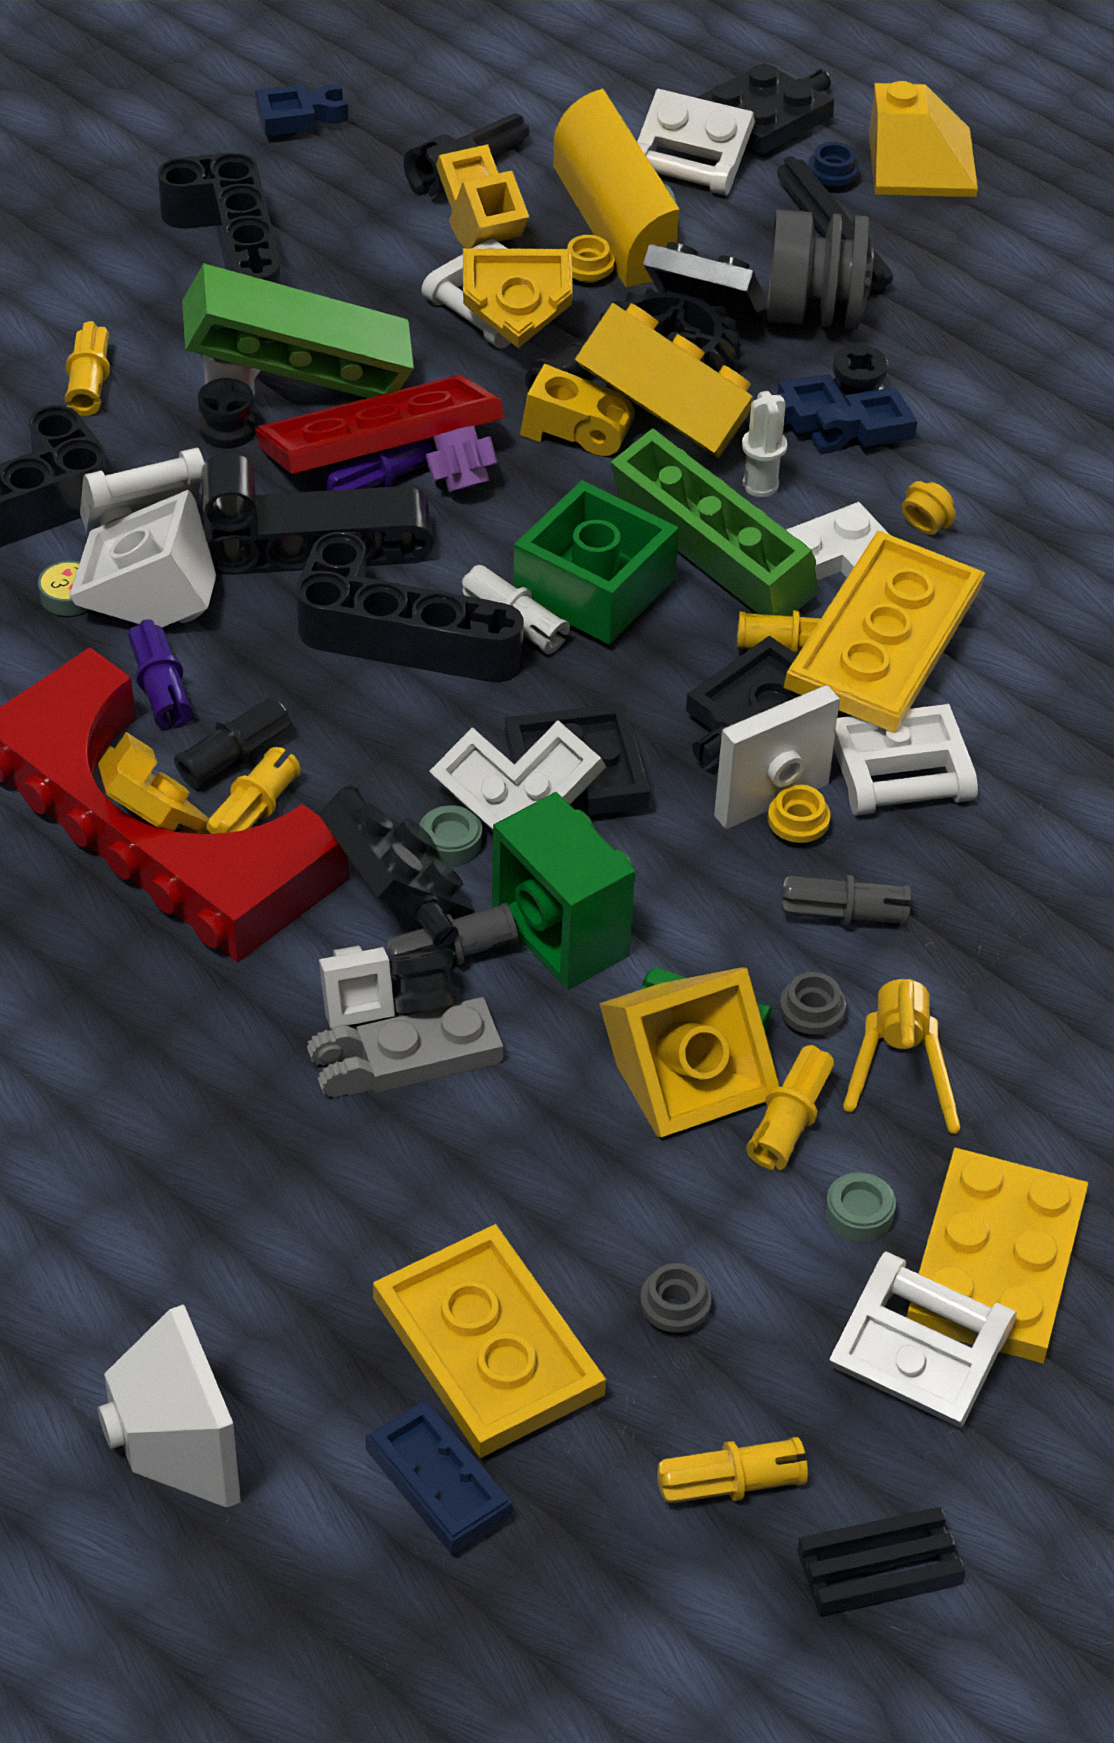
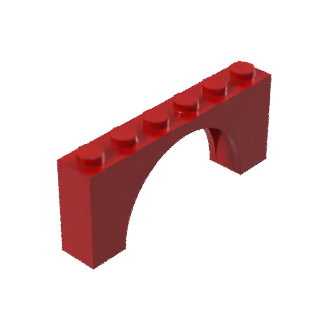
(224, 885)

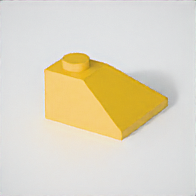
(919, 144)
(691, 1048)

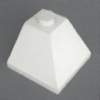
(148, 565)
(172, 1413)

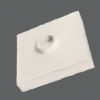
(773, 752)

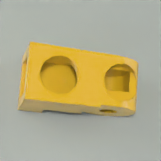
(576, 412)

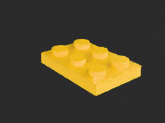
(1005, 1240)
(488, 1340)

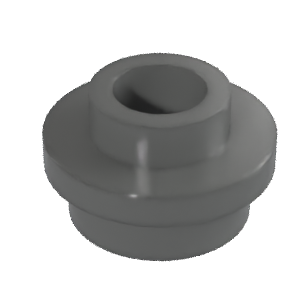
(813, 1003)
(680, 1283)

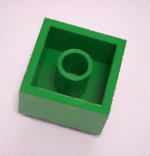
(596, 561)
(563, 889)

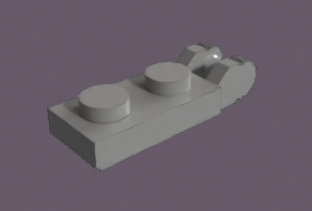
(406, 1049)

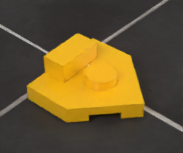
(517, 288)
(151, 796)

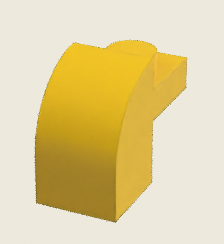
(480, 198)

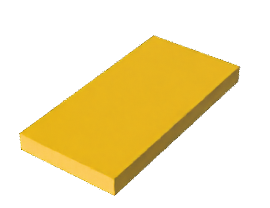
(886, 629)

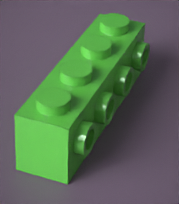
(295, 333)
(717, 526)

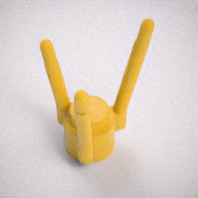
(903, 1023)

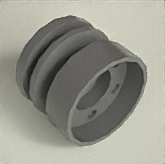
(818, 269)

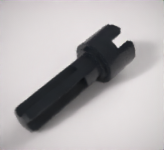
(421, 160)

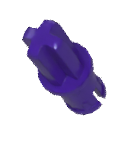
(378, 467)
(159, 674)

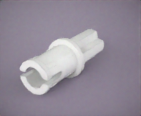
(764, 445)
(539, 623)

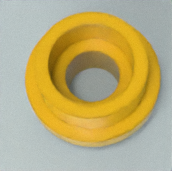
(591, 258)
(928, 507)
(799, 814)

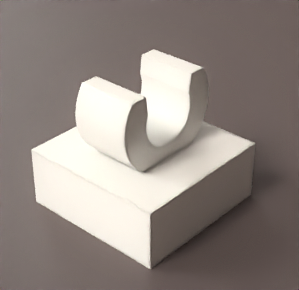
(356, 986)

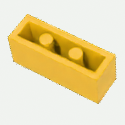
(667, 378)

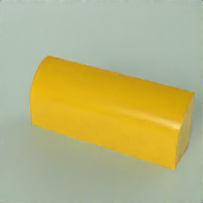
(613, 184)

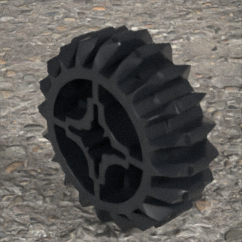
(692, 319)

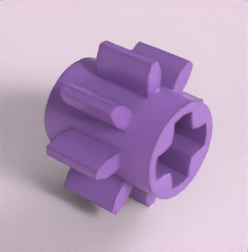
(461, 458)

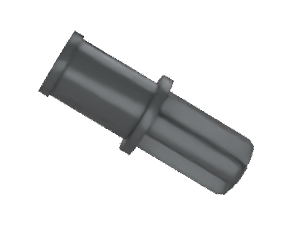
(845, 900)
(476, 934)

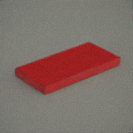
(378, 423)

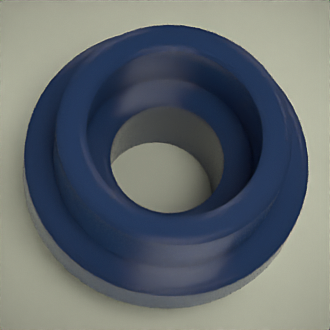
(834, 164)

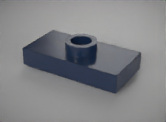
(439, 1476)

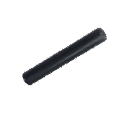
(815, 198)

